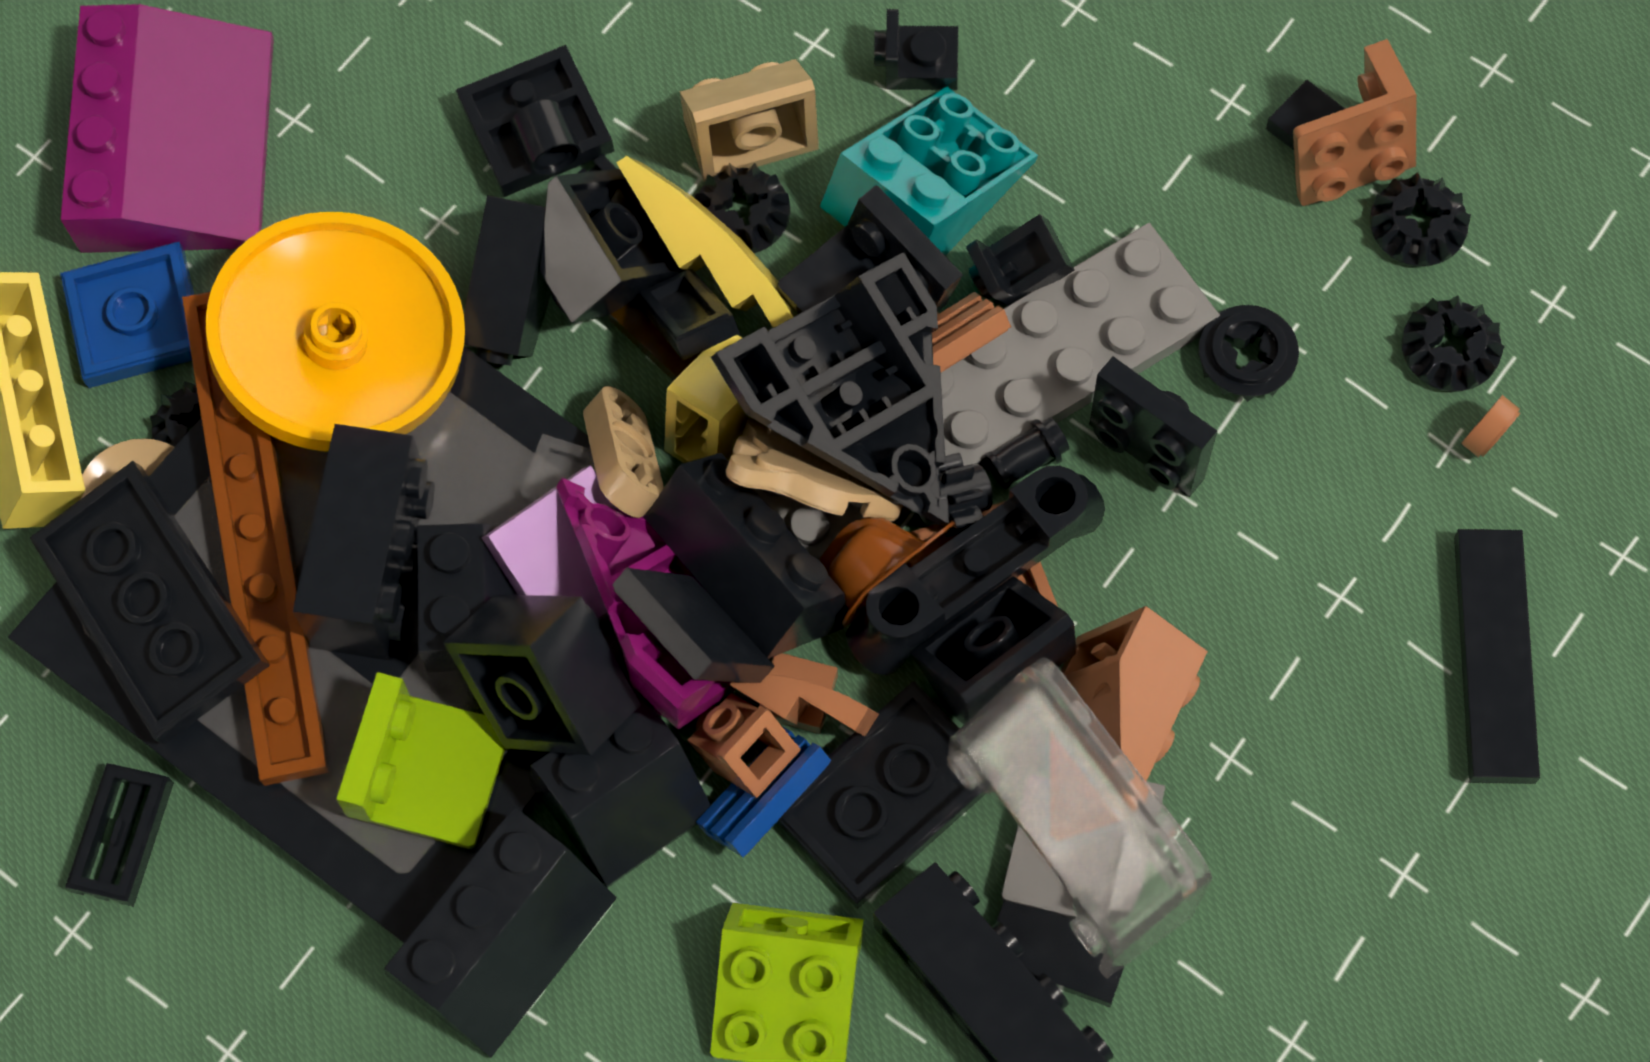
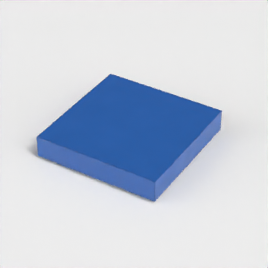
(129, 314)

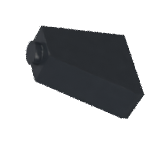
(506, 284)

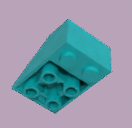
(936, 164)

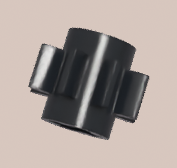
(967, 493)

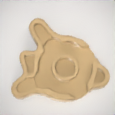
(779, 465)

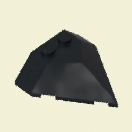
(855, 384)

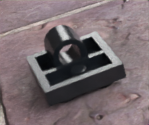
(535, 120)
(1151, 427)

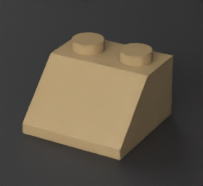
(751, 117)

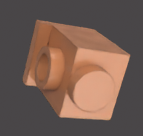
(730, 730)

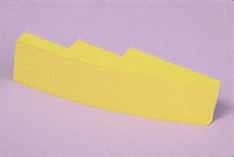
(701, 239)

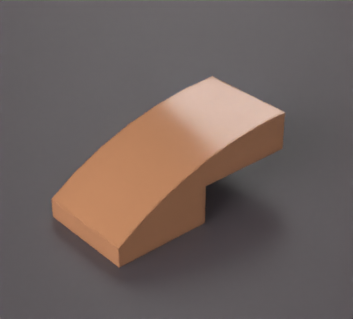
(792, 696)

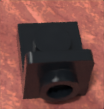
(917, 55)

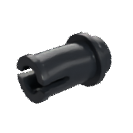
(1028, 452)

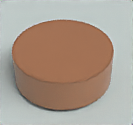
(1491, 427)

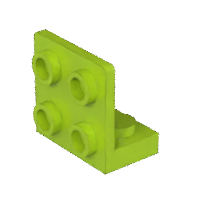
(421, 766)
(785, 985)

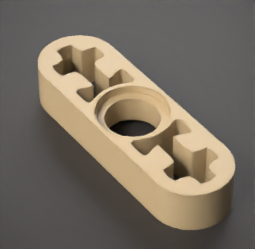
(623, 452)

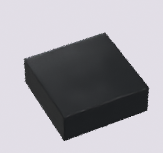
(1300, 108)

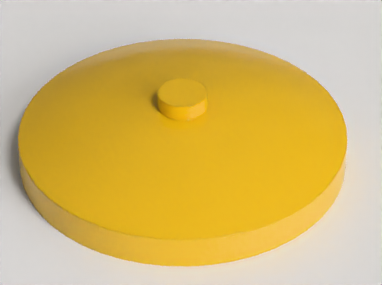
(334, 327)

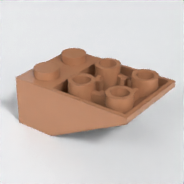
(1136, 681)

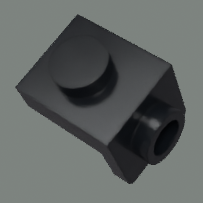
(1019, 262)

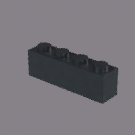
(979, 974)

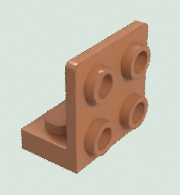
(1364, 140)

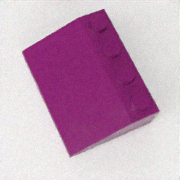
(166, 131)

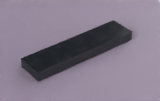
(1496, 657)

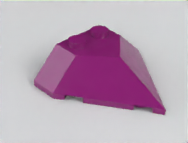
(618, 542)

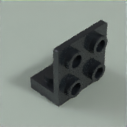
(872, 236)

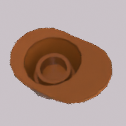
(866, 555)

